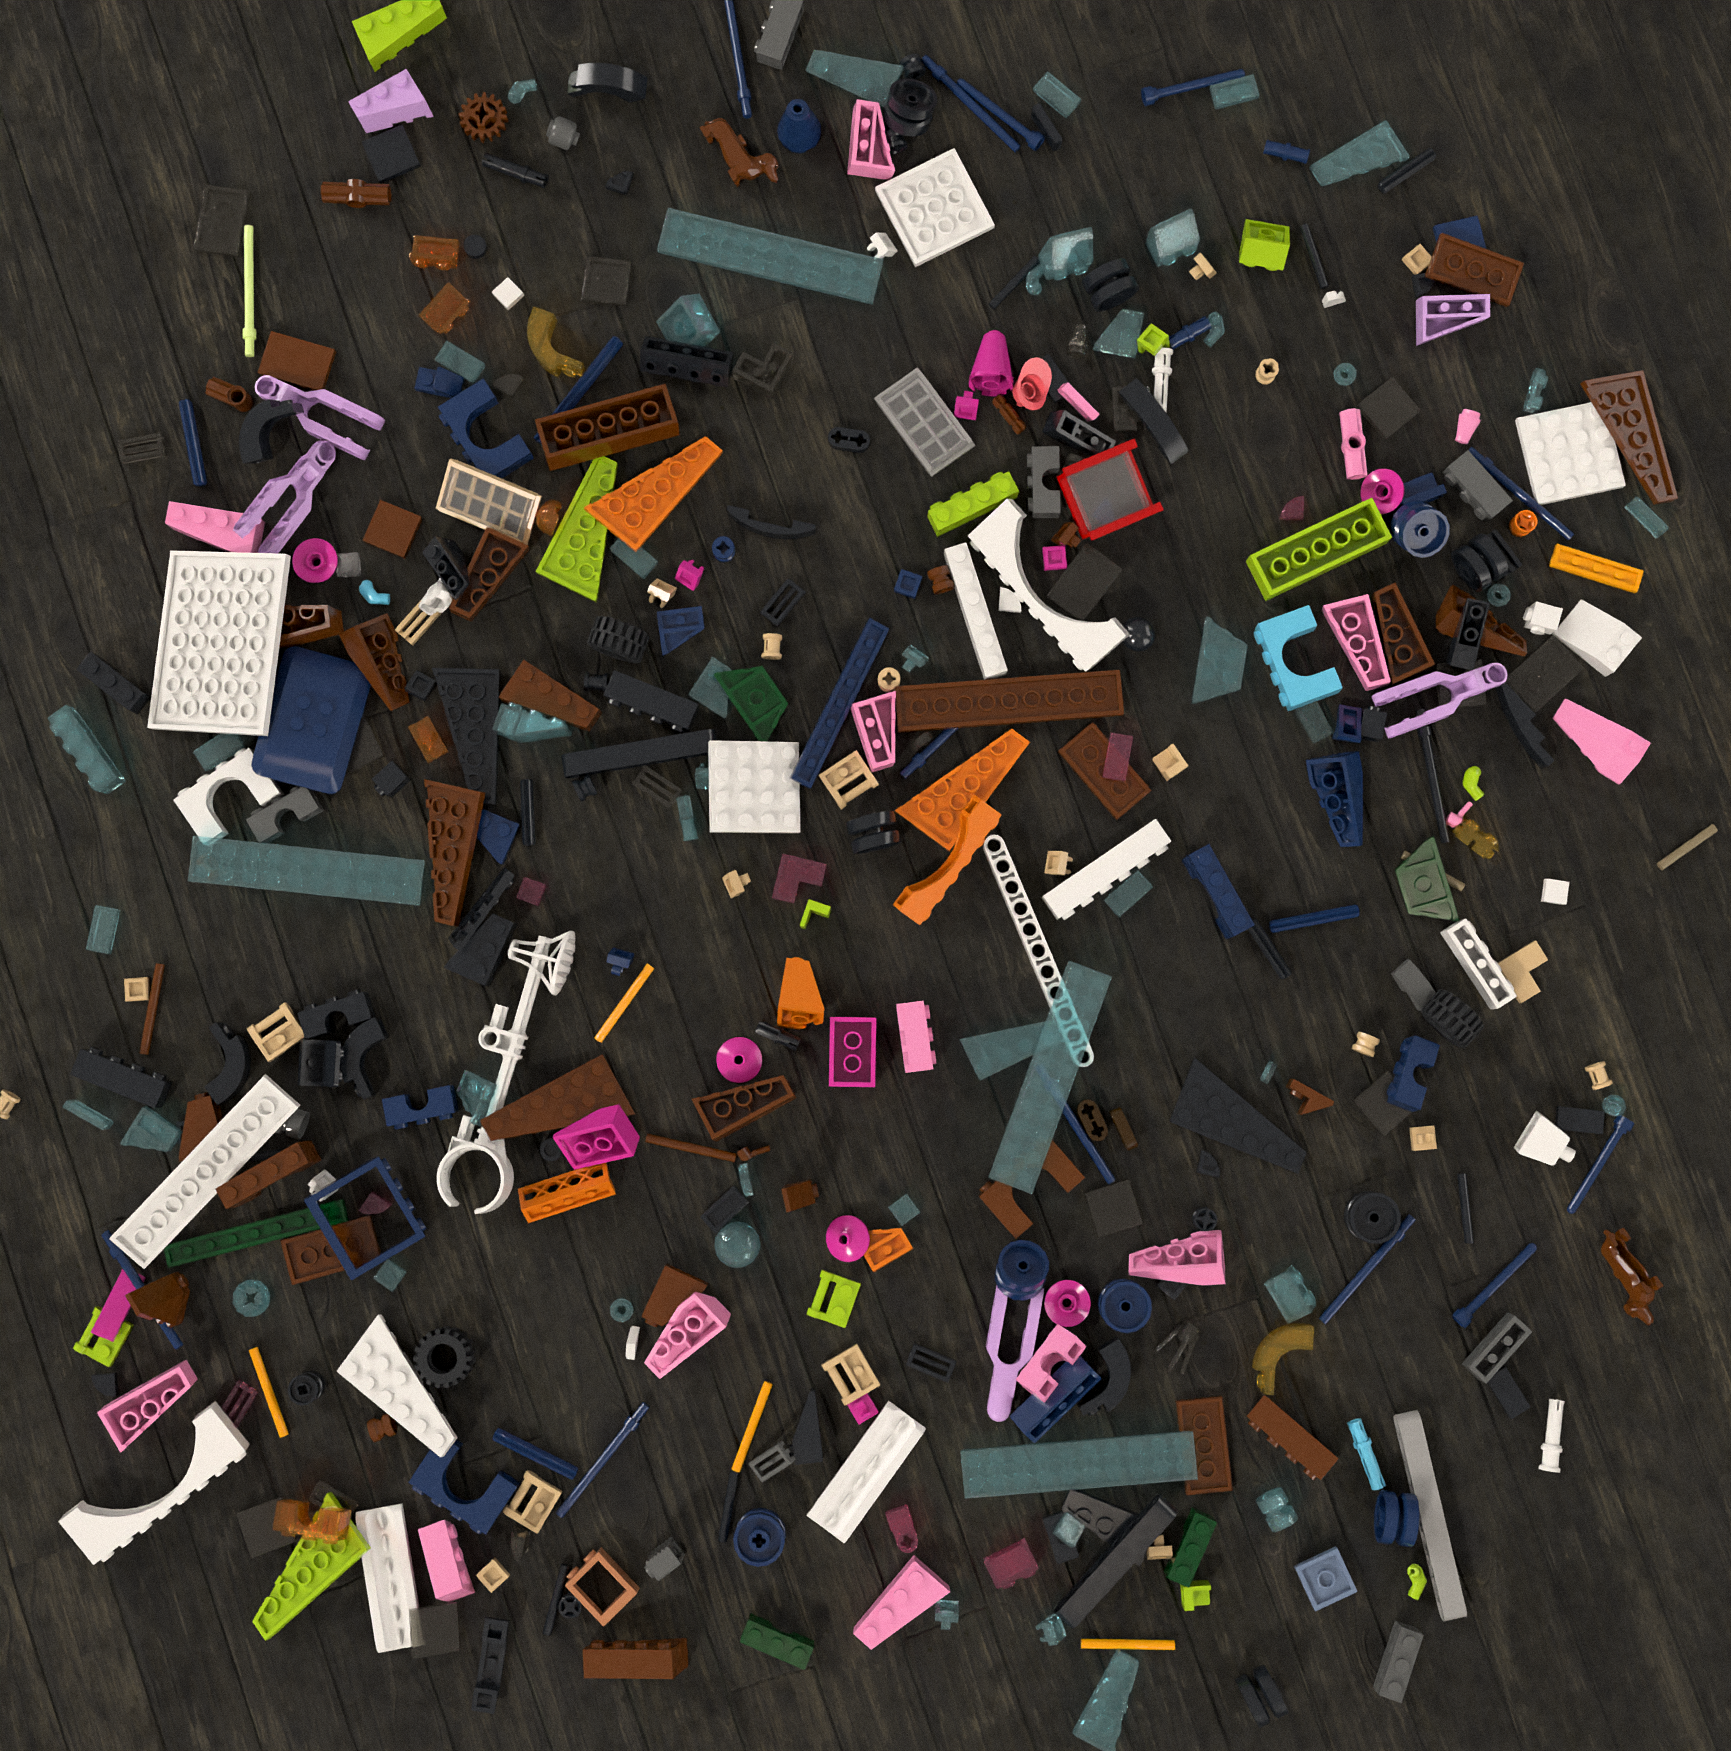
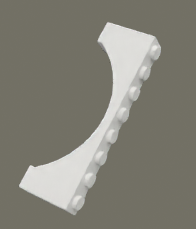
(999, 541)
(103, 1529)

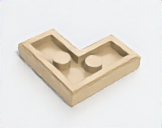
(1517, 968)

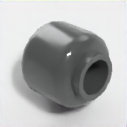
(562, 133)

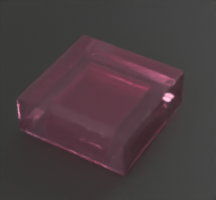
(531, 891)

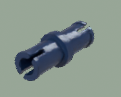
(1286, 151)
(1189, 332)

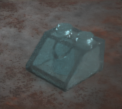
(1173, 238)
(1067, 254)
(688, 322)

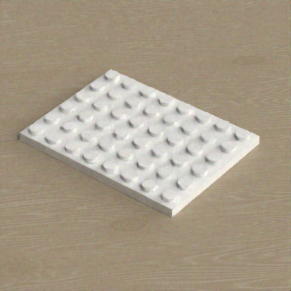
(219, 642)

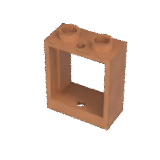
(616, 1571)

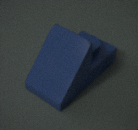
(439, 382)
(1348, 724)

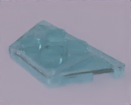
(1219, 663)

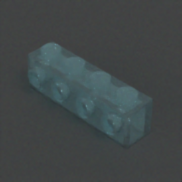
(86, 749)

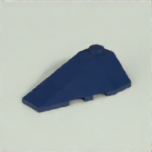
(1340, 788)

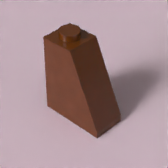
(200, 1119)
(670, 1291)

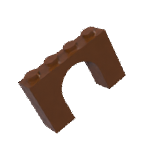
(250, 1183)
(1000, 1199)

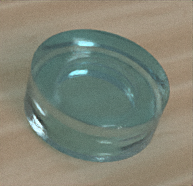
(1268, 1071)

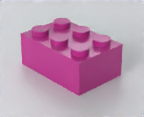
(852, 1052)

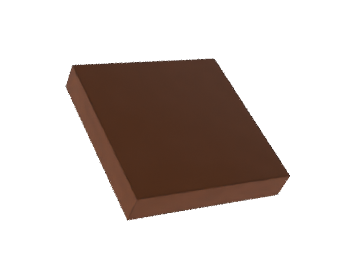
(392, 529)

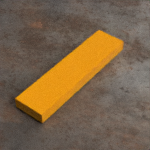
(1596, 568)

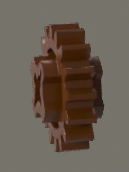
(491, 122)

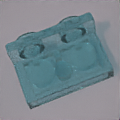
(1291, 1294)

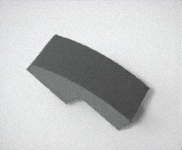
(1414, 983)

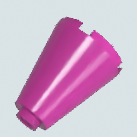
(992, 366)

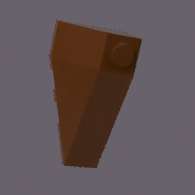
(1493, 636)
(376, 655)

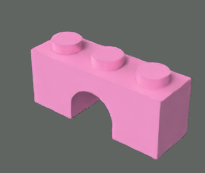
(1058, 1346)

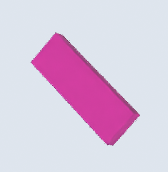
(115, 1309)

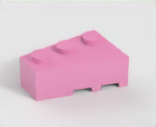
(868, 143)
(915, 1036)

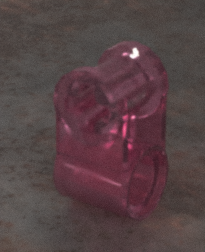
(901, 1525)

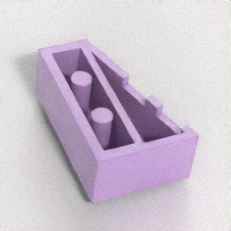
(390, 103)
(1448, 313)

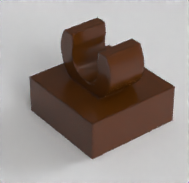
(1066, 535)

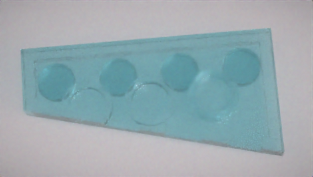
(1001, 1049)

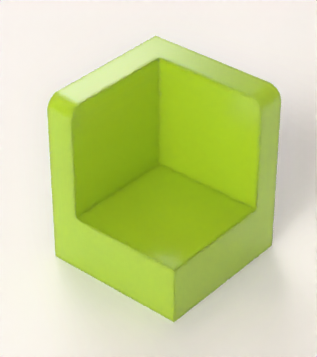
(1152, 340)
(1195, 1595)

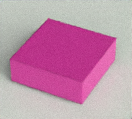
(1054, 557)

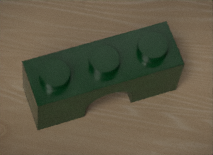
(1195, 1539)
(787, 1647)

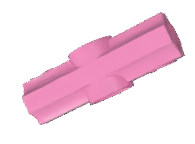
(1354, 457)

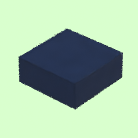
(908, 583)

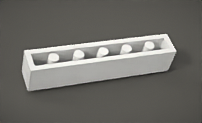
(975, 612)
(1107, 868)

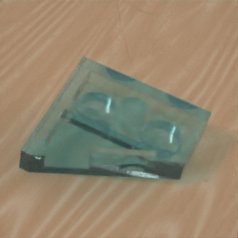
(1121, 334)
(708, 690)
(151, 1132)

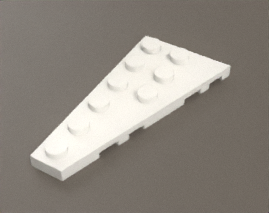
(391, 1382)

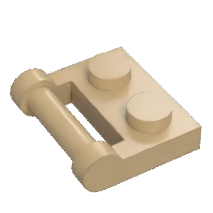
(844, 773)
(282, 1037)
(856, 1369)
(539, 1505)

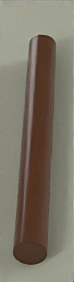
(152, 1009)
(690, 1147)

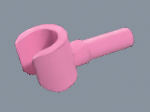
(1455, 819)

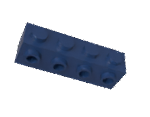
(1073, 1382)

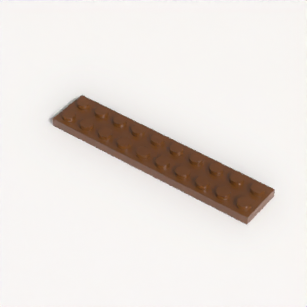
(1009, 701)

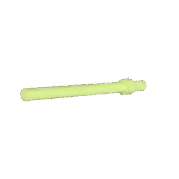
(249, 332)

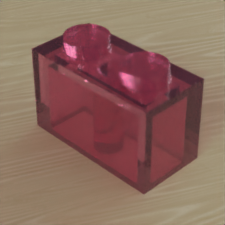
(1011, 1564)

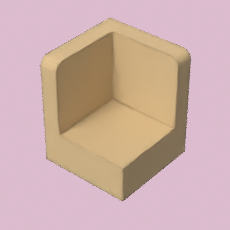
(1170, 762)

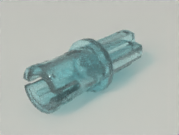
(687, 818)

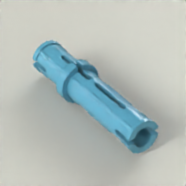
(1363, 1446)

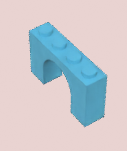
(1294, 689)

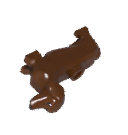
(733, 149)
(1631, 1274)

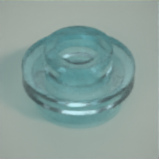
(1349, 369)
(1503, 590)
(1614, 1105)
(614, 1310)

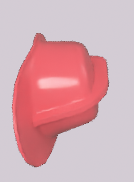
(1033, 384)

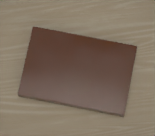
(297, 361)

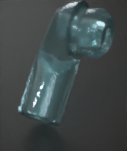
(519, 89)
(1032, 280)
(1217, 329)

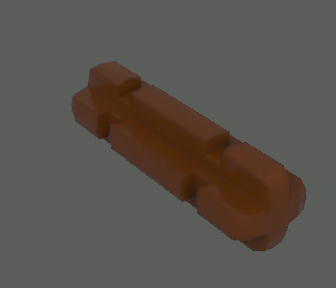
(1009, 414)

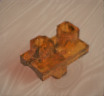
(428, 739)

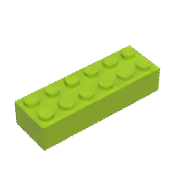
(1318, 549)

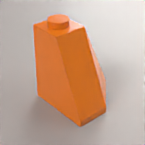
(799, 996)

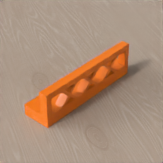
(567, 1195)

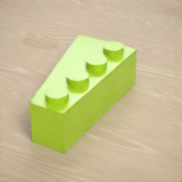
(395, 27)

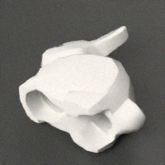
(436, 599)

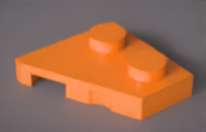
(886, 1247)

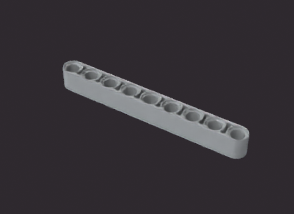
(1431, 1516)

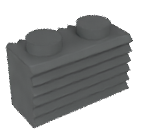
(664, 1559)

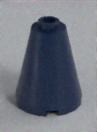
(799, 127)

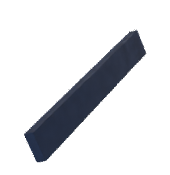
(839, 703)

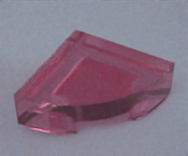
(1293, 509)
(374, 1204)

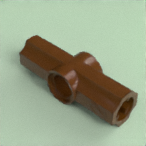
(356, 193)

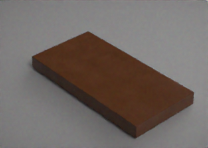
(1474, 269)
(1087, 758)
(312, 1257)
(1207, 1421)

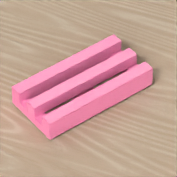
(1078, 402)

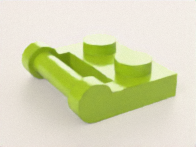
(841, 1300)
(104, 1350)

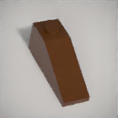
(799, 1194)

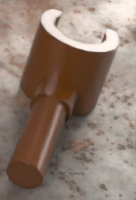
(745, 1154)

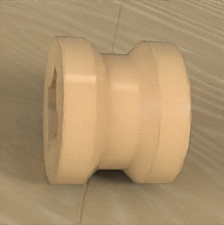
(885, 681)
(1365, 1044)

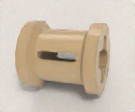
(1269, 364)
(772, 646)
(1598, 1075)
(7, 1102)

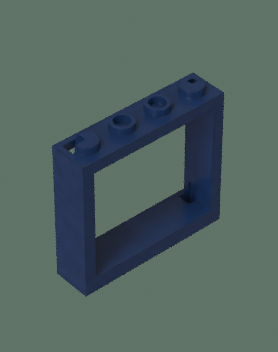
(405, 1205)

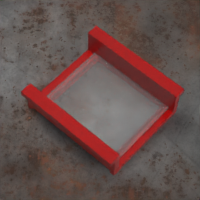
(1106, 492)

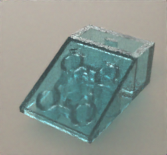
(523, 727)

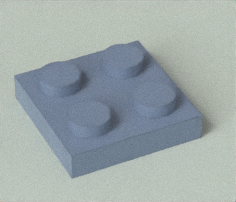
(1325, 1578)

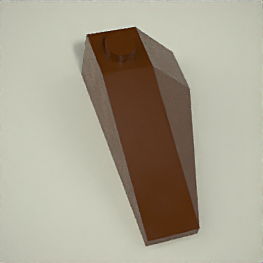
(162, 1299)

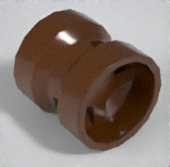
(942, 582)
(381, 1427)

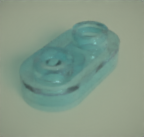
(1537, 382)

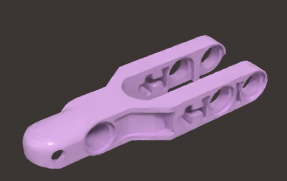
(272, 388)
(303, 478)
(1460, 687)
(1005, 1375)

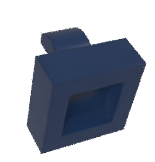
(620, 960)

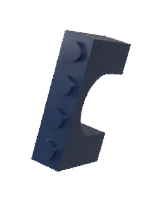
(461, 412)
(1231, 911)
(480, 1512)

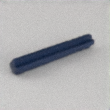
(192, 443)
(1314, 918)
(535, 1453)

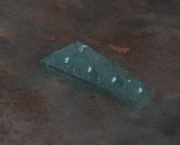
(857, 75)
(1368, 151)
(1105, 1709)

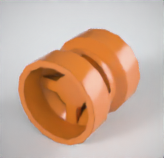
(1524, 519)

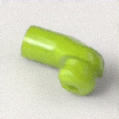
(1470, 782)
(1418, 1581)

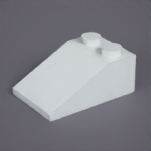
(1597, 637)

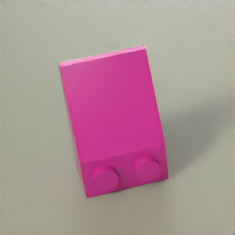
(598, 1138)

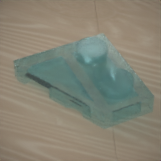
(476, 1095)

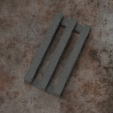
(783, 1453)

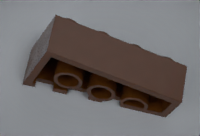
(1292, 1437)

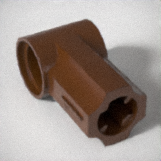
(229, 394)

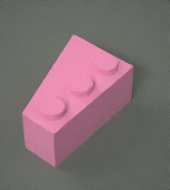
(877, 729)
(445, 1561)

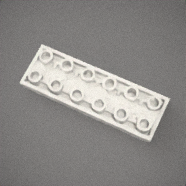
(866, 1472)
(388, 1575)

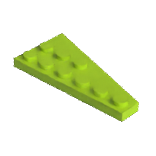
(580, 541)
(307, 1574)

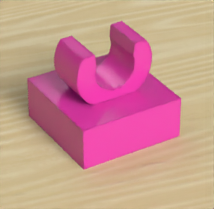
(966, 406)
(689, 575)
(863, 1408)

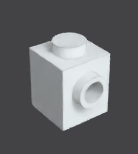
(1542, 618)

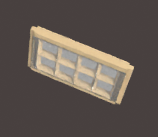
(488, 501)

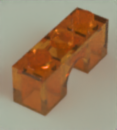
(293, 1518)

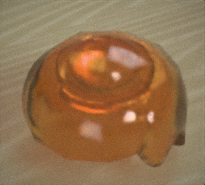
(547, 516)

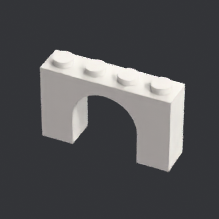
(197, 801)

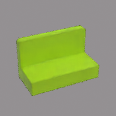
(814, 907)

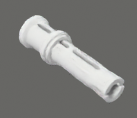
(1161, 372)
(1551, 1447)

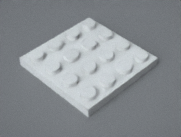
(934, 207)
(1569, 454)
(753, 787)

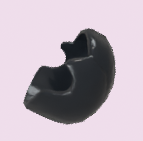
(1141, 634)

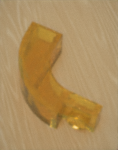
(539, 334)
(1274, 1346)

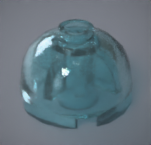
(737, 1244)

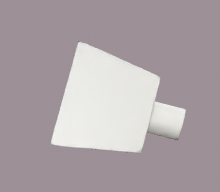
(1544, 1141)

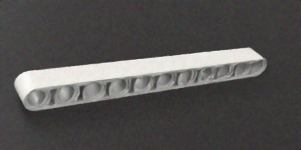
(1027, 918)

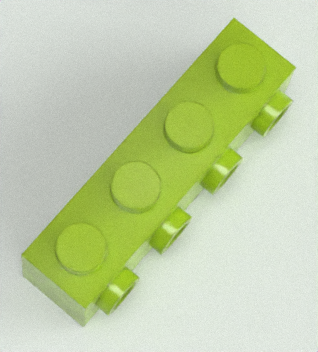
(973, 503)

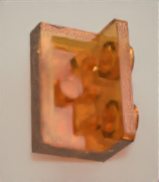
(434, 252)
(444, 309)

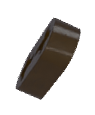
(1097, 1117)
(1123, 1129)

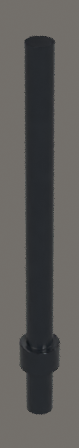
(1425, 733)

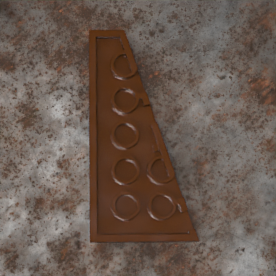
(1631, 420)
(452, 839)
(559, 1102)

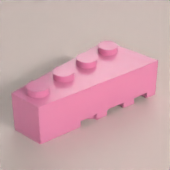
(213, 527)
(1359, 638)
(140, 1407)
(904, 1599)

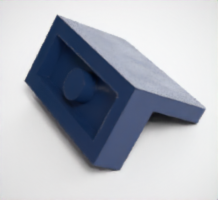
(1422, 489)

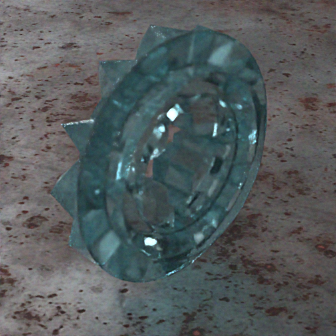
(261, 1299)

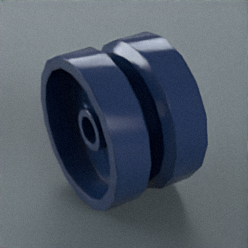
(1419, 529)
(1021, 1270)
(1123, 1291)
(1396, 1518)
(759, 1551)

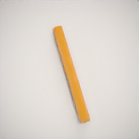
(625, 1001)
(268, 1392)
(752, 1425)
(1127, 1644)

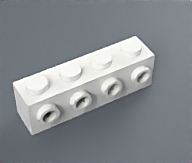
(1478, 964)

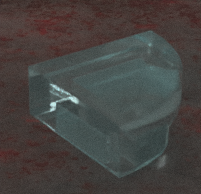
(745, 1180)

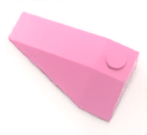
(1607, 744)
(1190, 1260)
(688, 1329)

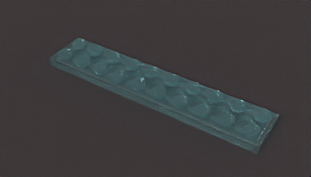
(770, 256)
(306, 870)
(1050, 1077)
(1079, 1464)

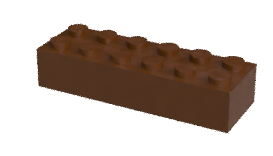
(607, 427)

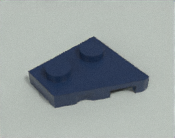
(679, 626)
(497, 834)

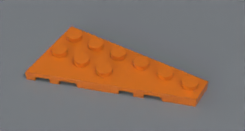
(648, 499)
(939, 806)

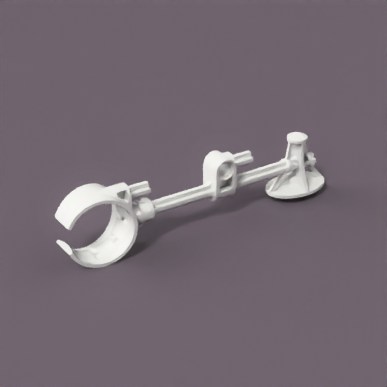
(510, 1046)

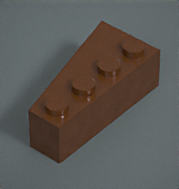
(489, 568)
(309, 624)
(1399, 636)
(543, 694)
(736, 1108)
(635, 1659)

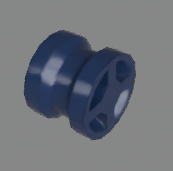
(723, 554)

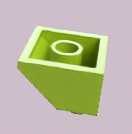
(1264, 245)

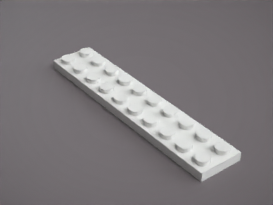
(203, 1170)

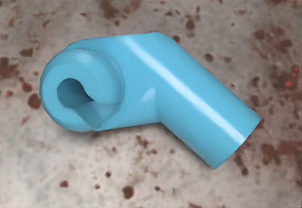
(371, 596)

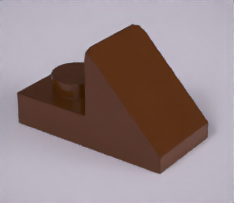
(1313, 1099)

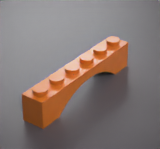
(975, 823)

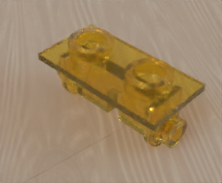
(1470, 831)

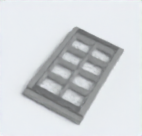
(924, 422)

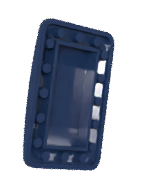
(312, 721)

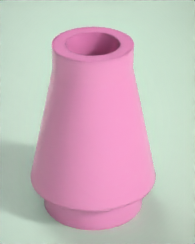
(1467, 425)

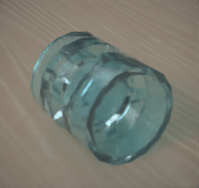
(1278, 1512)

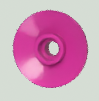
(1375, 484)
(307, 553)
(751, 1059)
(856, 1234)
(1076, 1311)

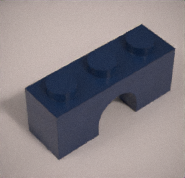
(1404, 1090)
(441, 1103)

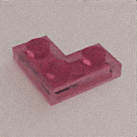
(796, 870)

